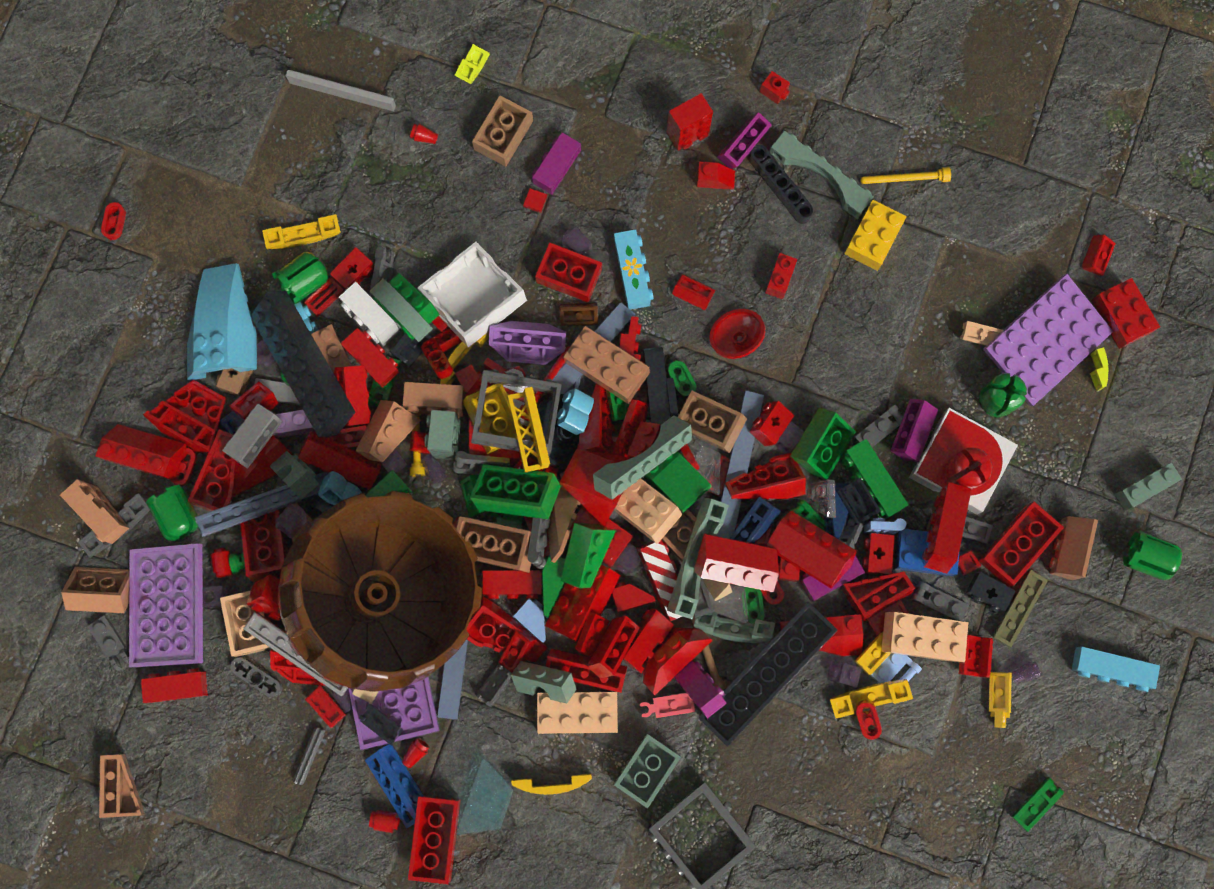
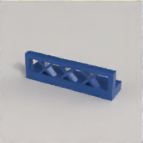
(400, 782)

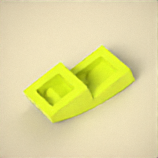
(472, 65)
(1100, 375)

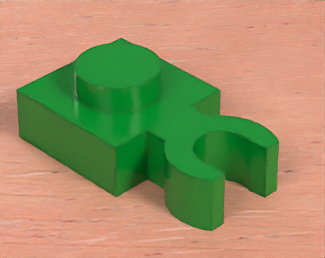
(509, 520)

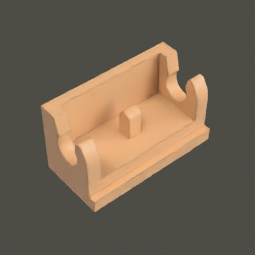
(979, 333)

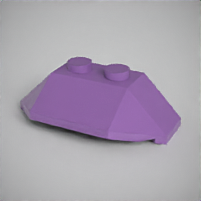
(527, 341)

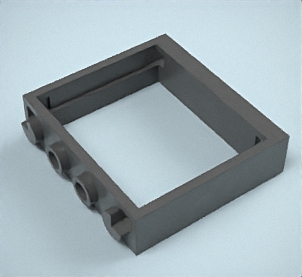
(514, 380)
(667, 850)

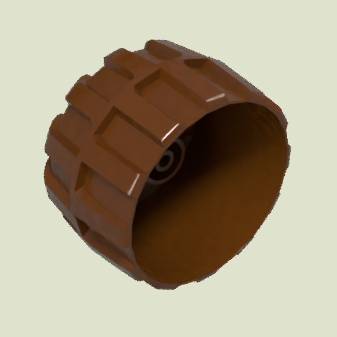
(413, 568)

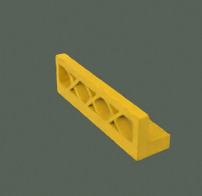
(536, 429)

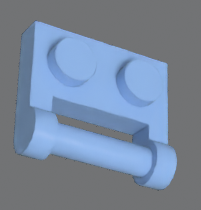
(879, 526)
(892, 666)

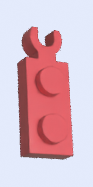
(670, 705)

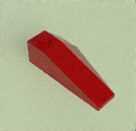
(599, 428)
(260, 468)
(216, 477)
(775, 480)
(494, 628)
(847, 639)

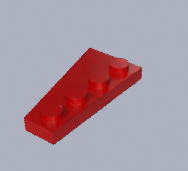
(636, 413)

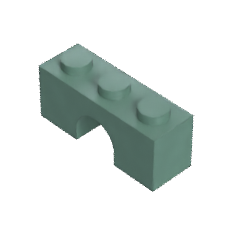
(295, 474)
(1148, 486)
(557, 683)

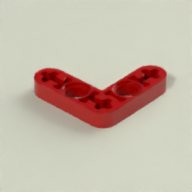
(440, 346)

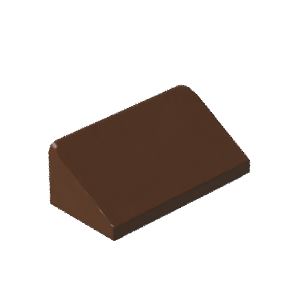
(579, 314)

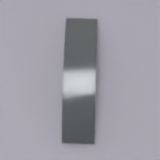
(132, 513)

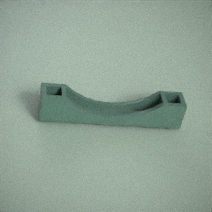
(792, 152)
(617, 477)
(686, 589)

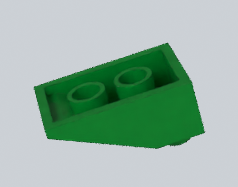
(678, 481)
(552, 583)

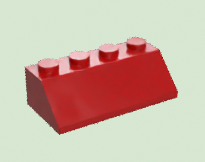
(142, 451)
(811, 549)
(737, 562)
(434, 839)

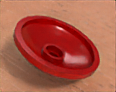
(737, 326)

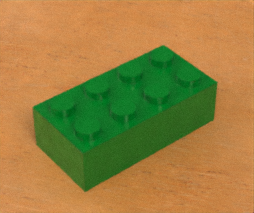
(865, 464)
(515, 491)

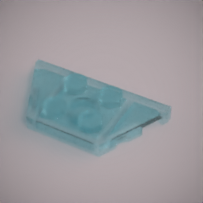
(486, 802)

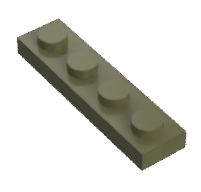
(1020, 608)

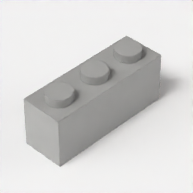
(252, 435)

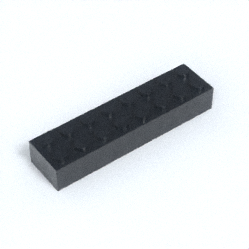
(302, 364)
(769, 673)

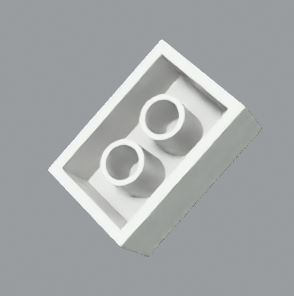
(368, 314)

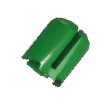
(301, 276)
(1003, 395)
(173, 513)
(1153, 556)

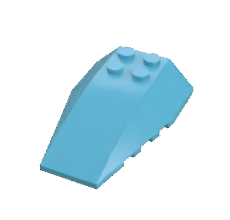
(221, 325)

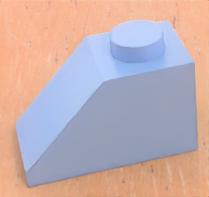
(533, 618)

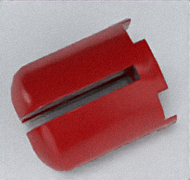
(969, 459)

